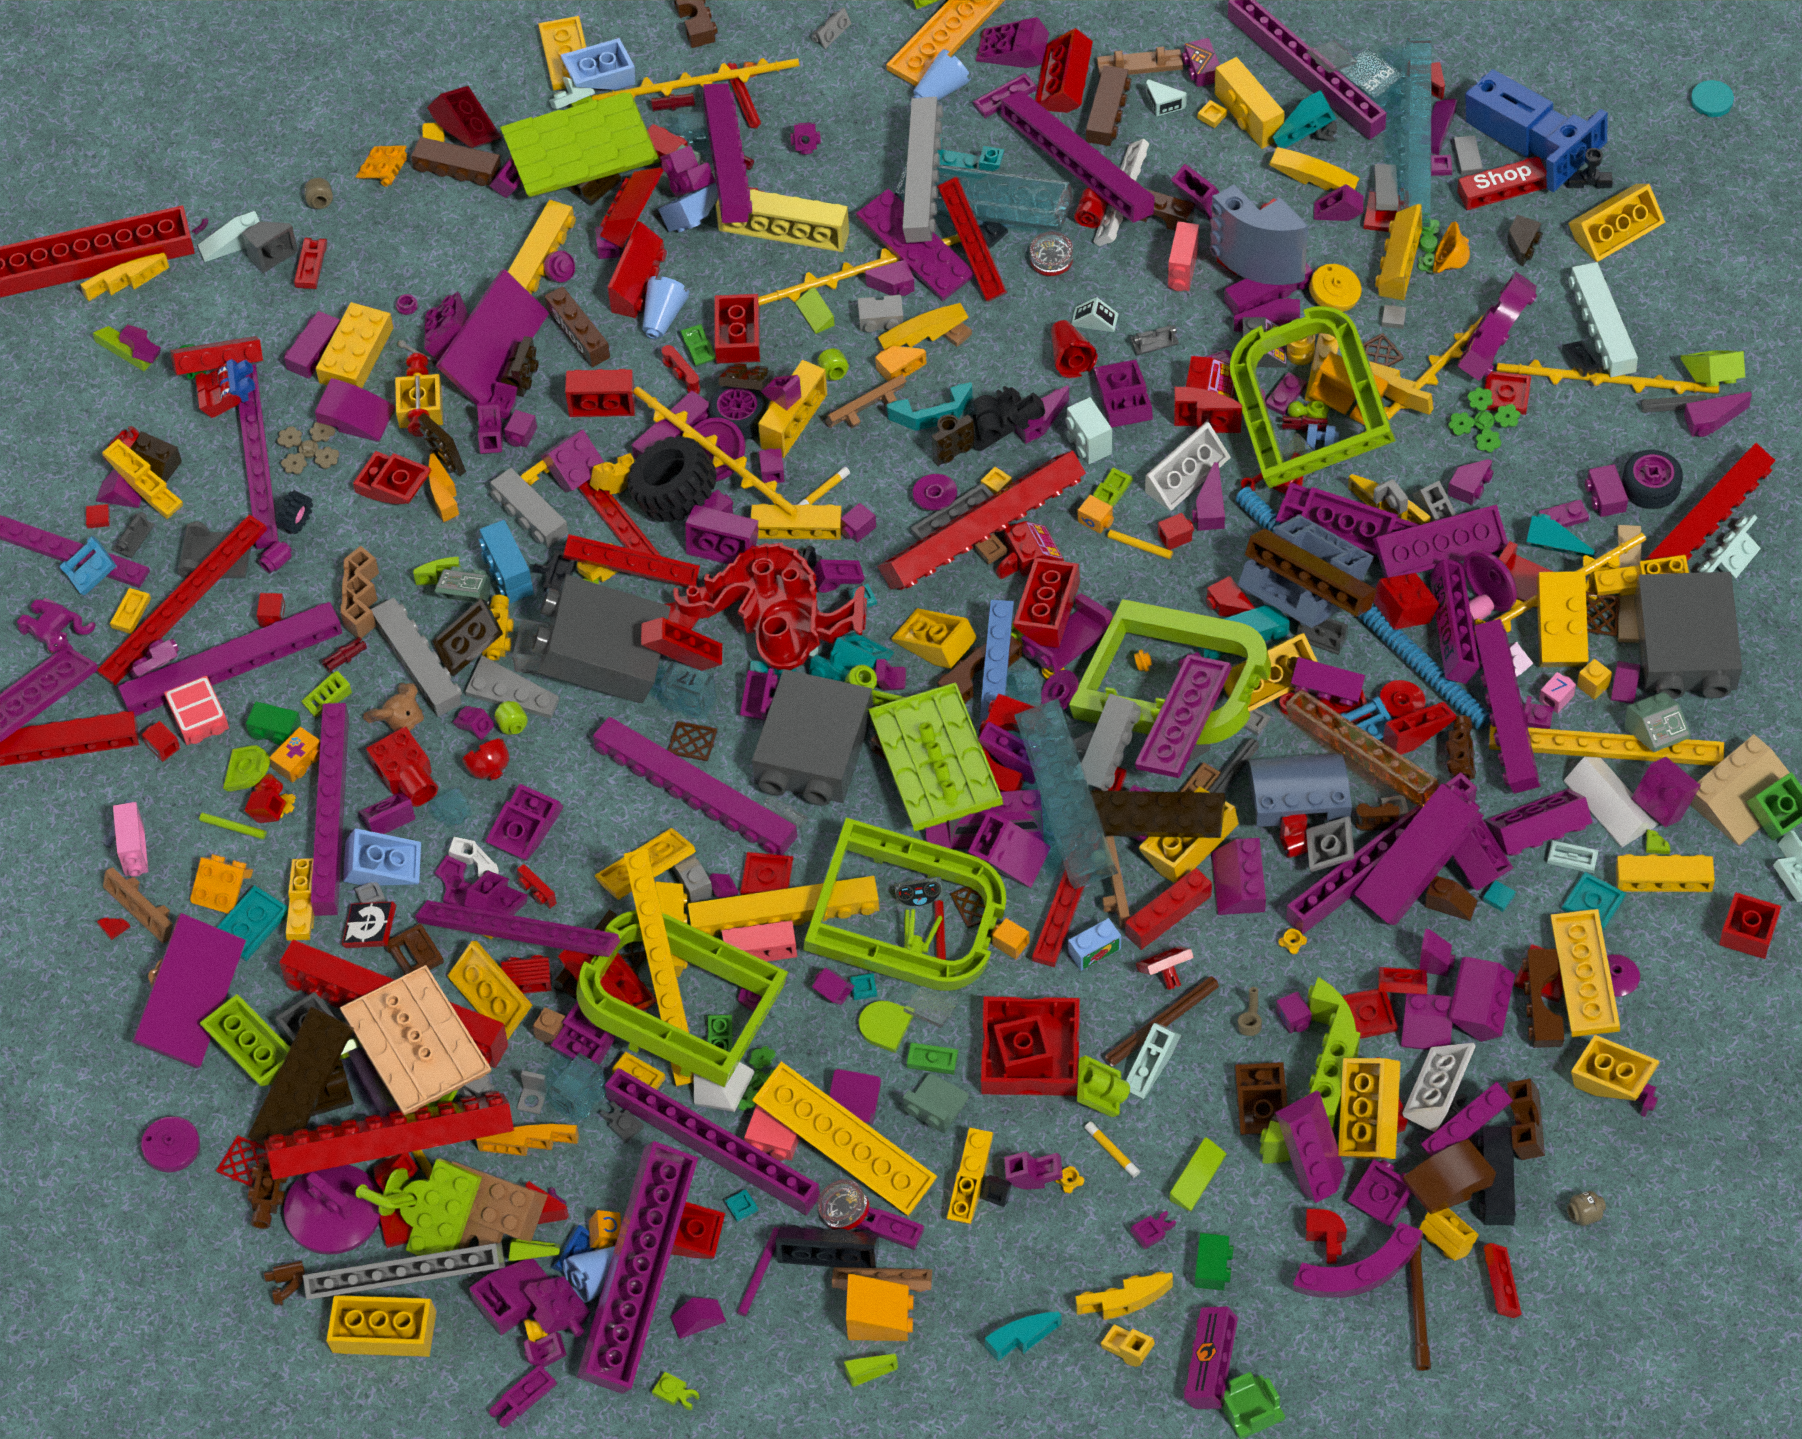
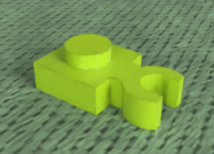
(673, 1389)

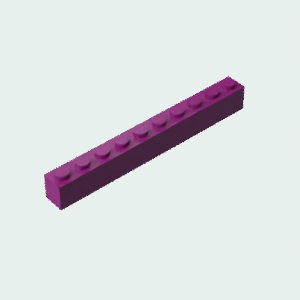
(1293, 55)
(727, 153)
(1077, 156)
(233, 657)
(695, 787)
(330, 809)
(1347, 877)
(712, 1141)

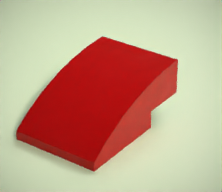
(1199, 406)
(390, 478)
(698, 1232)

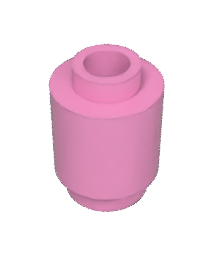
(1480, 607)

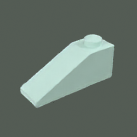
(227, 238)
(1152, 1059)

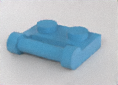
(92, 570)
(1376, 725)

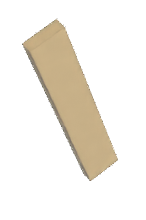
(1627, 614)

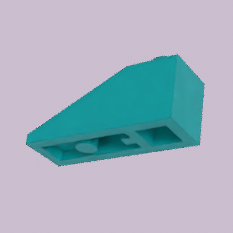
(1307, 118)
(1552, 536)

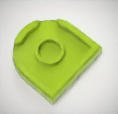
(246, 768)
(884, 1024)

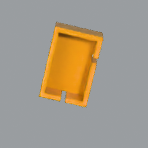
(1335, 389)

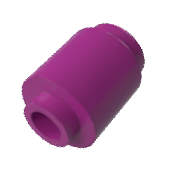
(275, 556)

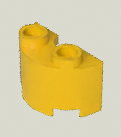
(612, 476)

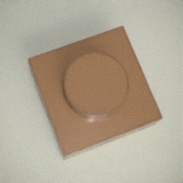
(958, 334)
(991, 549)

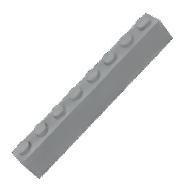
(922, 169)
(404, 1271)

